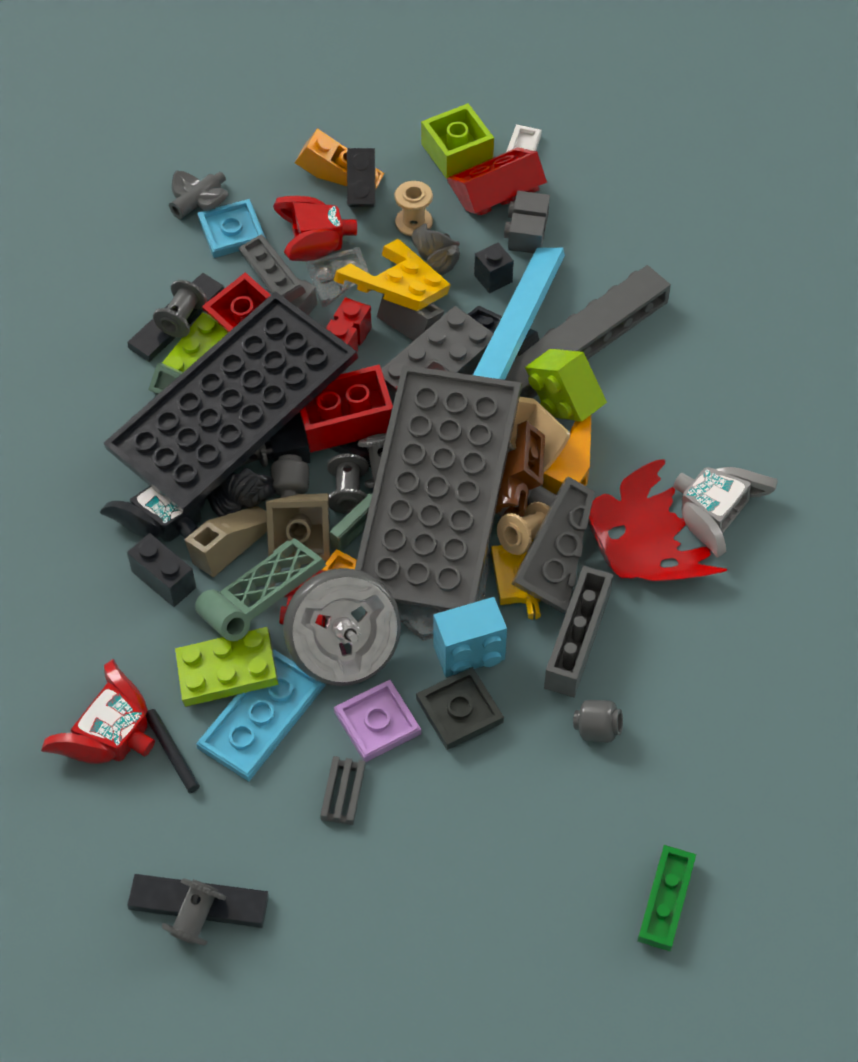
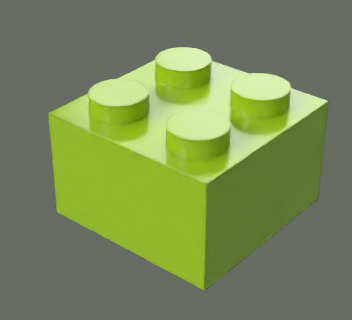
(457, 140)
(565, 384)

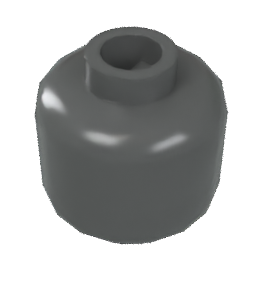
(290, 475)
(598, 721)

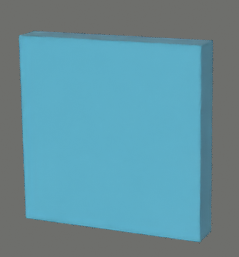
(229, 227)

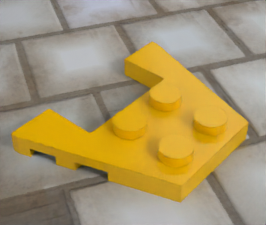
(408, 283)

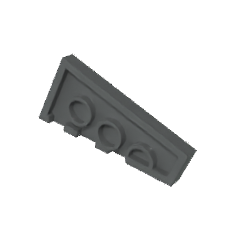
(553, 556)

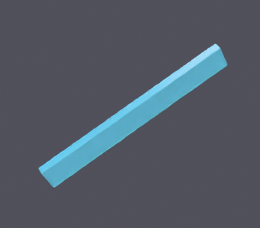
(520, 313)

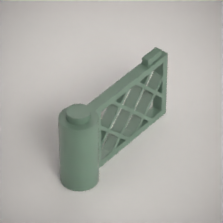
(231, 613)

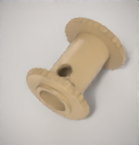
(413, 198)
(517, 532)

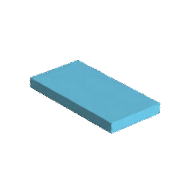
(259, 720)

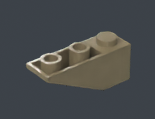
(225, 538)

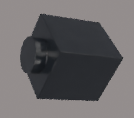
(493, 267)

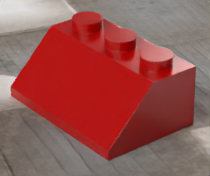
(498, 180)
(236, 302)

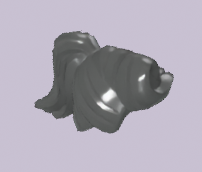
(436, 248)

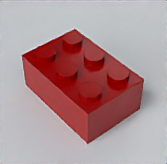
(348, 409)

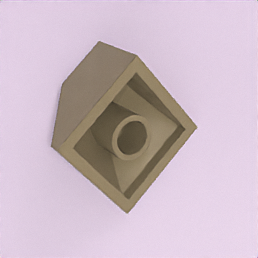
(301, 518)

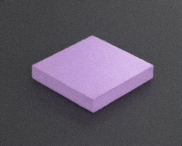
(377, 720)

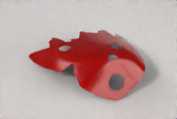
(647, 532)

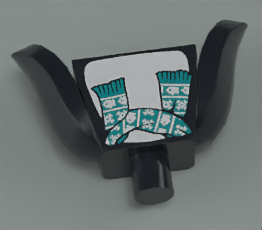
(153, 514)

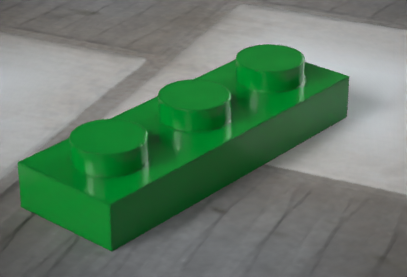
(666, 898)

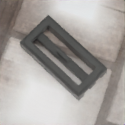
(347, 765)

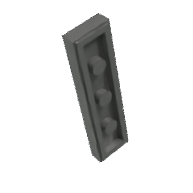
(271, 268)

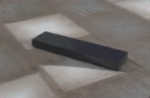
(152, 340)
(167, 895)

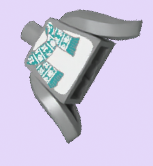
(716, 500)

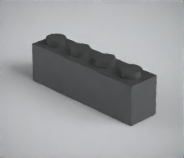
(578, 631)

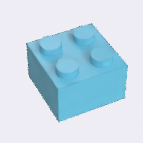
(469, 636)

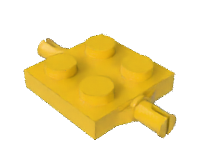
(505, 569)

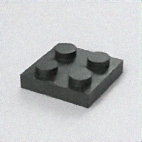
(459, 708)

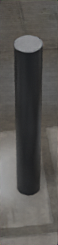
(172, 751)

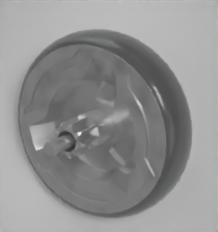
(336, 596)

